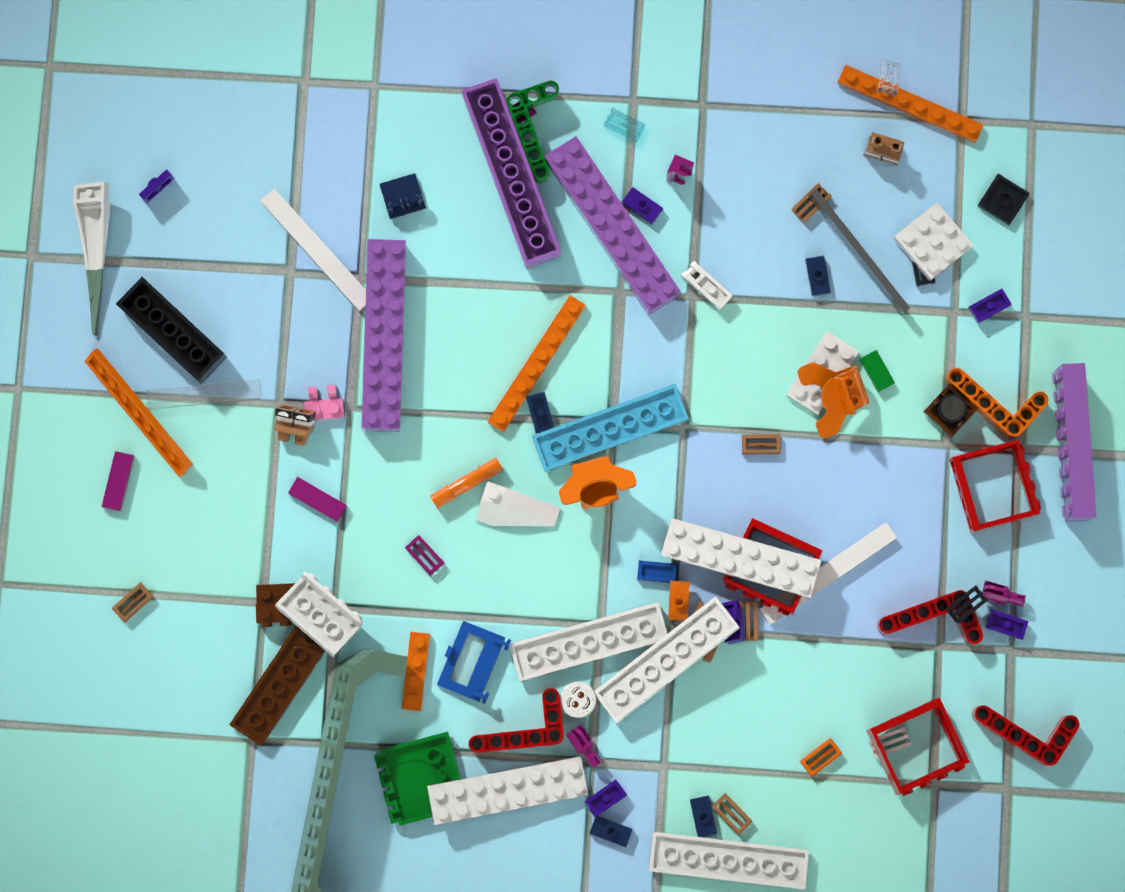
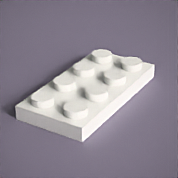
(830, 353)

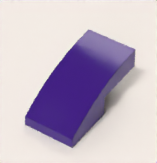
(735, 611)

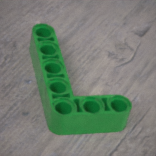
(527, 128)

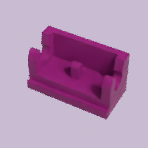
(681, 167)

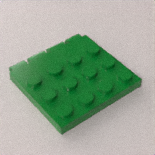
(410, 770)

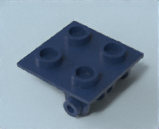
(402, 196)

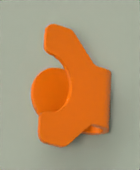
(840, 394)
(596, 483)

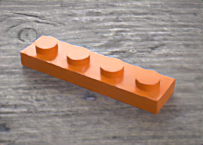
(415, 671)

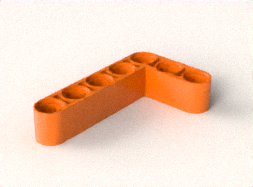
(994, 406)

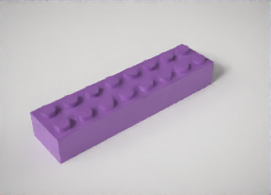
(1075, 442)

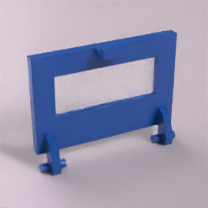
(471, 661)

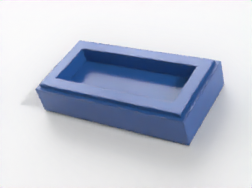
(656, 571)

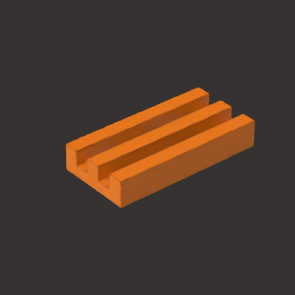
(807, 767)

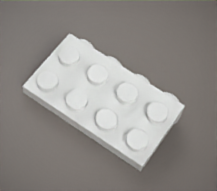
(320, 614)

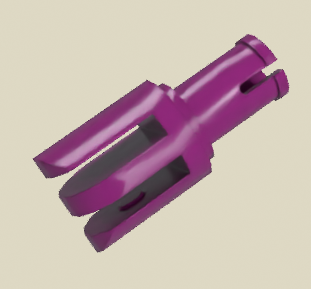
(1001, 594)
(584, 745)

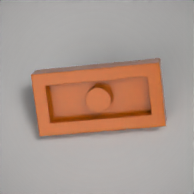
(678, 600)

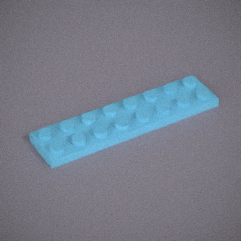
(610, 427)

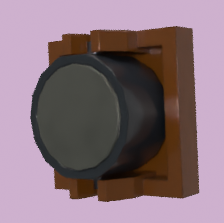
(950, 410)

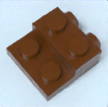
(266, 598)

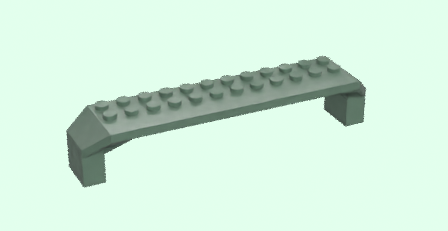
(346, 678)

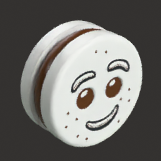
(578, 699)

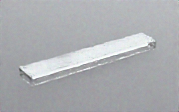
(203, 394)

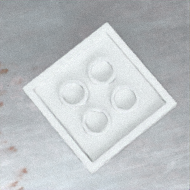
(933, 241)

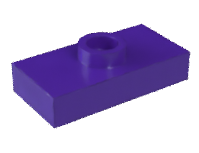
(156, 185)
(642, 205)
(990, 306)
(1006, 624)
(605, 798)

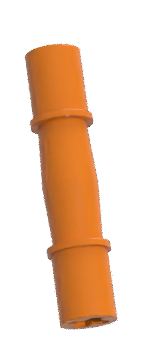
(466, 482)

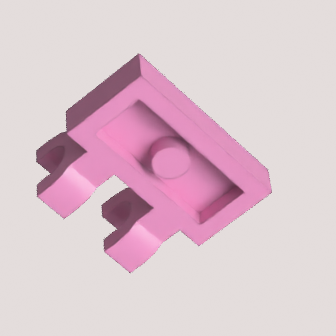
(328, 408)

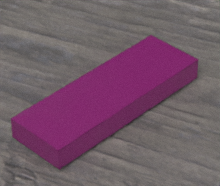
(118, 481)
(317, 499)

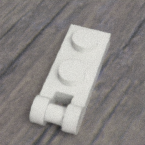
(707, 286)

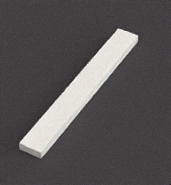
(315, 249)
(837, 567)

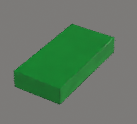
(877, 371)

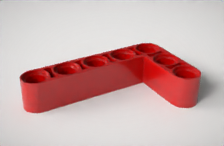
(933, 612)
(525, 734)
(1025, 737)

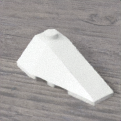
(510, 508)

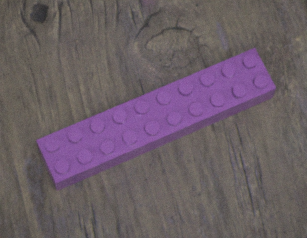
(511, 173)
(612, 226)
(383, 335)

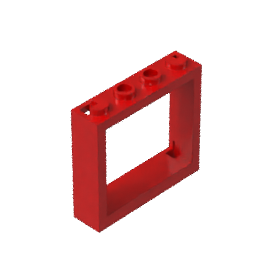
(1023, 469)
(786, 539)
(949, 731)

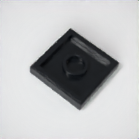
(1003, 199)

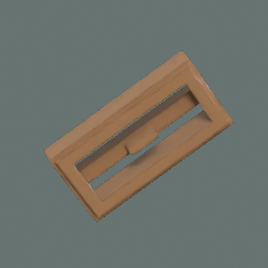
(805, 198)
(769, 444)
(145, 591)
(755, 620)
(743, 826)

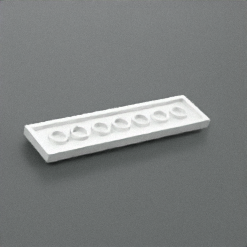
(741, 558)
(588, 641)
(666, 659)
(507, 790)
(729, 860)

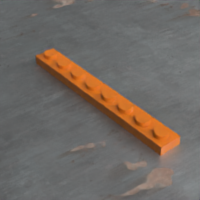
(911, 104)
(536, 363)
(138, 412)

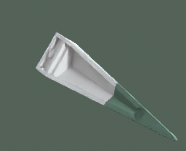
(92, 217)

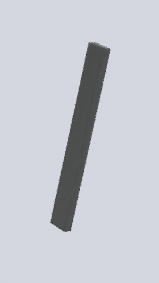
(858, 251)

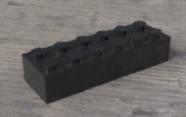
(171, 330)

